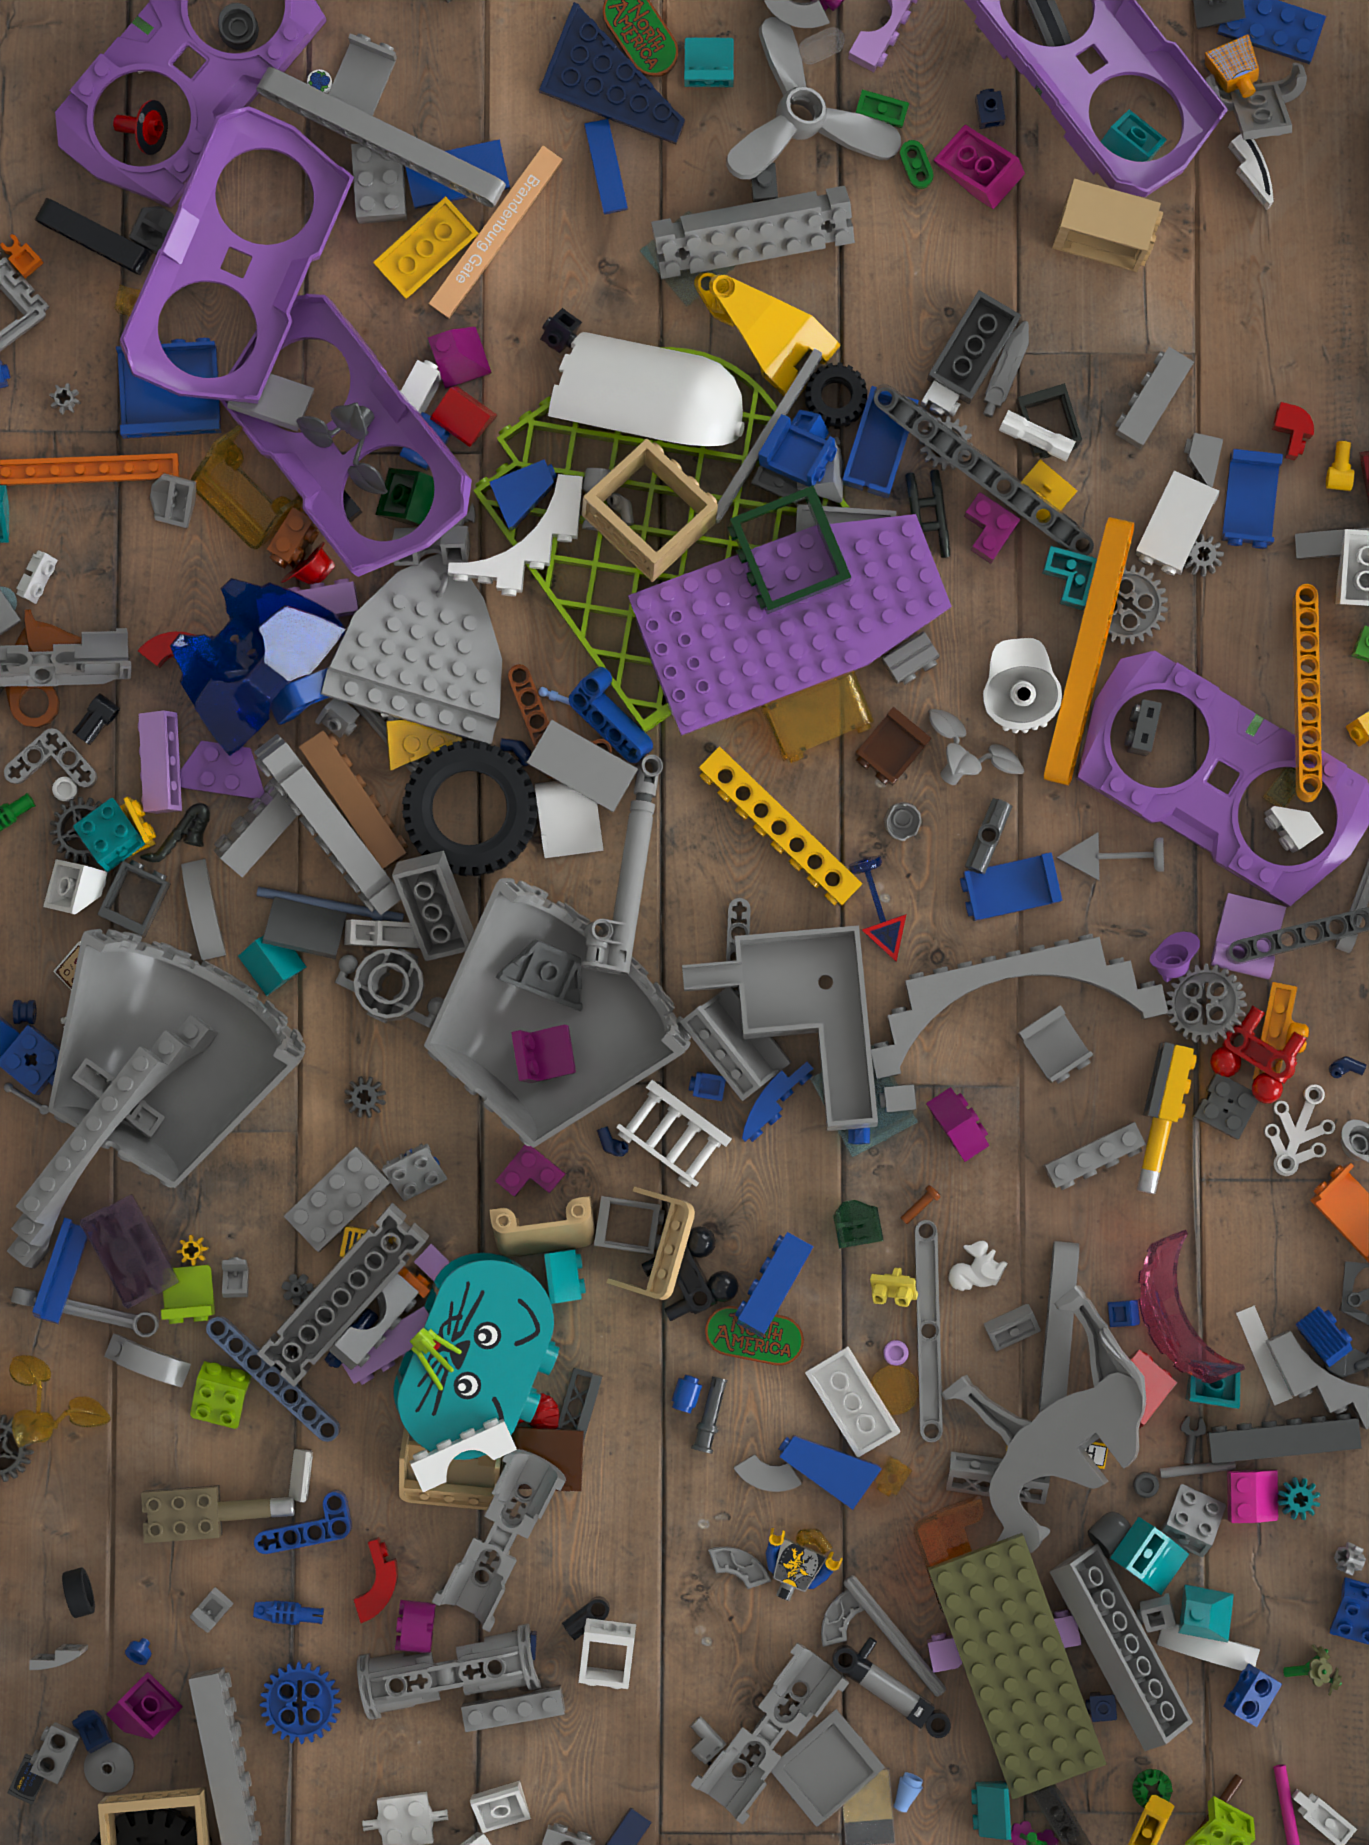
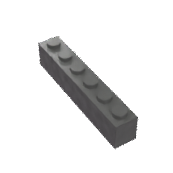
(1283, 1439)

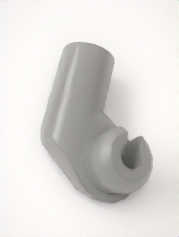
(622, 506)

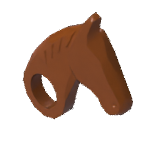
(39, 638)

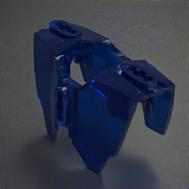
(237, 688)

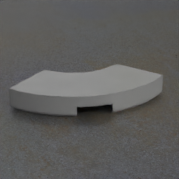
(766, 1476)
(740, 1564)
(837, 1618)

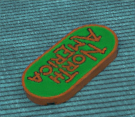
(642, 35)
(778, 1347)

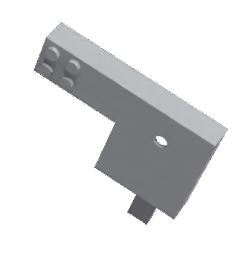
(783, 998)

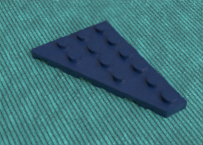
(600, 79)

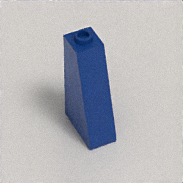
(831, 1469)

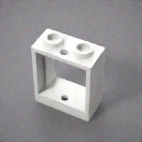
(422, 385)
(610, 1633)

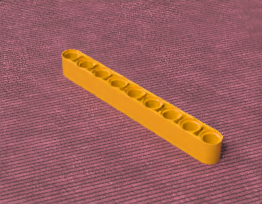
(1304, 703)

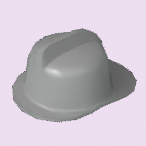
(1356, 1140)

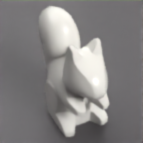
(981, 1273)

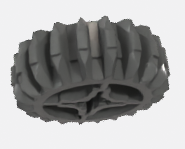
(72, 834)
(11, 1452)

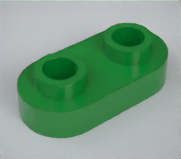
(916, 165)

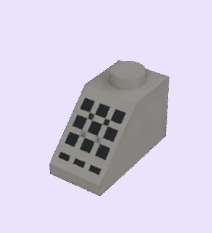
(1203, 456)

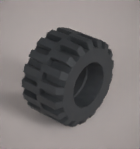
(845, 376)

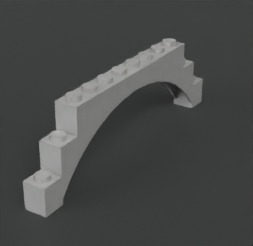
(1076, 961)
(137, 1078)

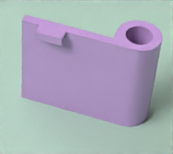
(1242, 919)

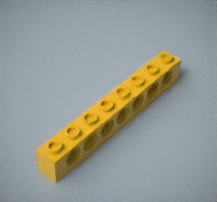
(721, 761)

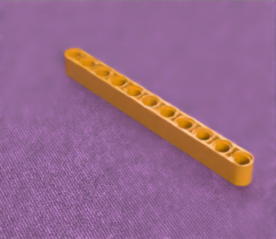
(1089, 651)

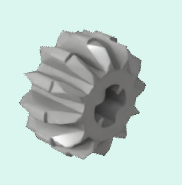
(1211, 558)

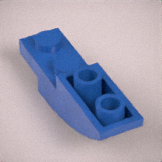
(766, 1107)

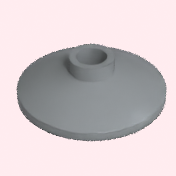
(122, 1767)

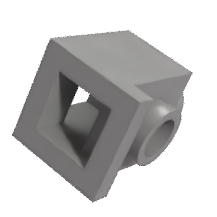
(338, 717)
(1157, 1613)

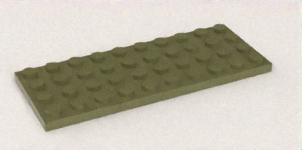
(1017, 1665)

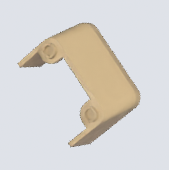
(669, 1251)
(467, 1483)

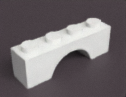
(491, 1439)

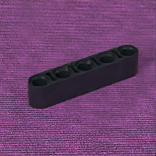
(93, 236)

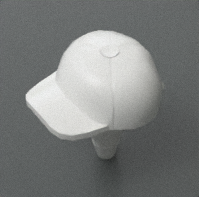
(1021, 686)

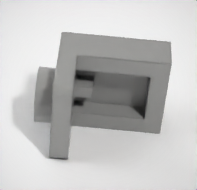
(235, 1278)
(211, 1610)

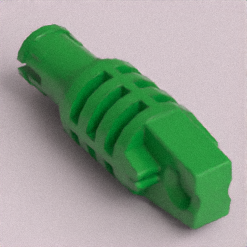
(10, 812)

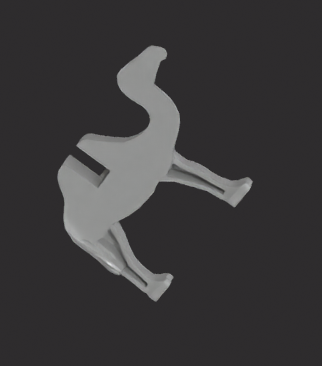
(1060, 1433)

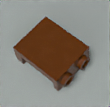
(892, 747)

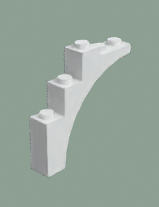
(535, 549)

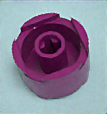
(415, 1626)

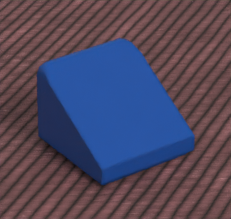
(1123, 1313)

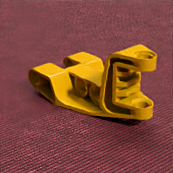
(770, 327)

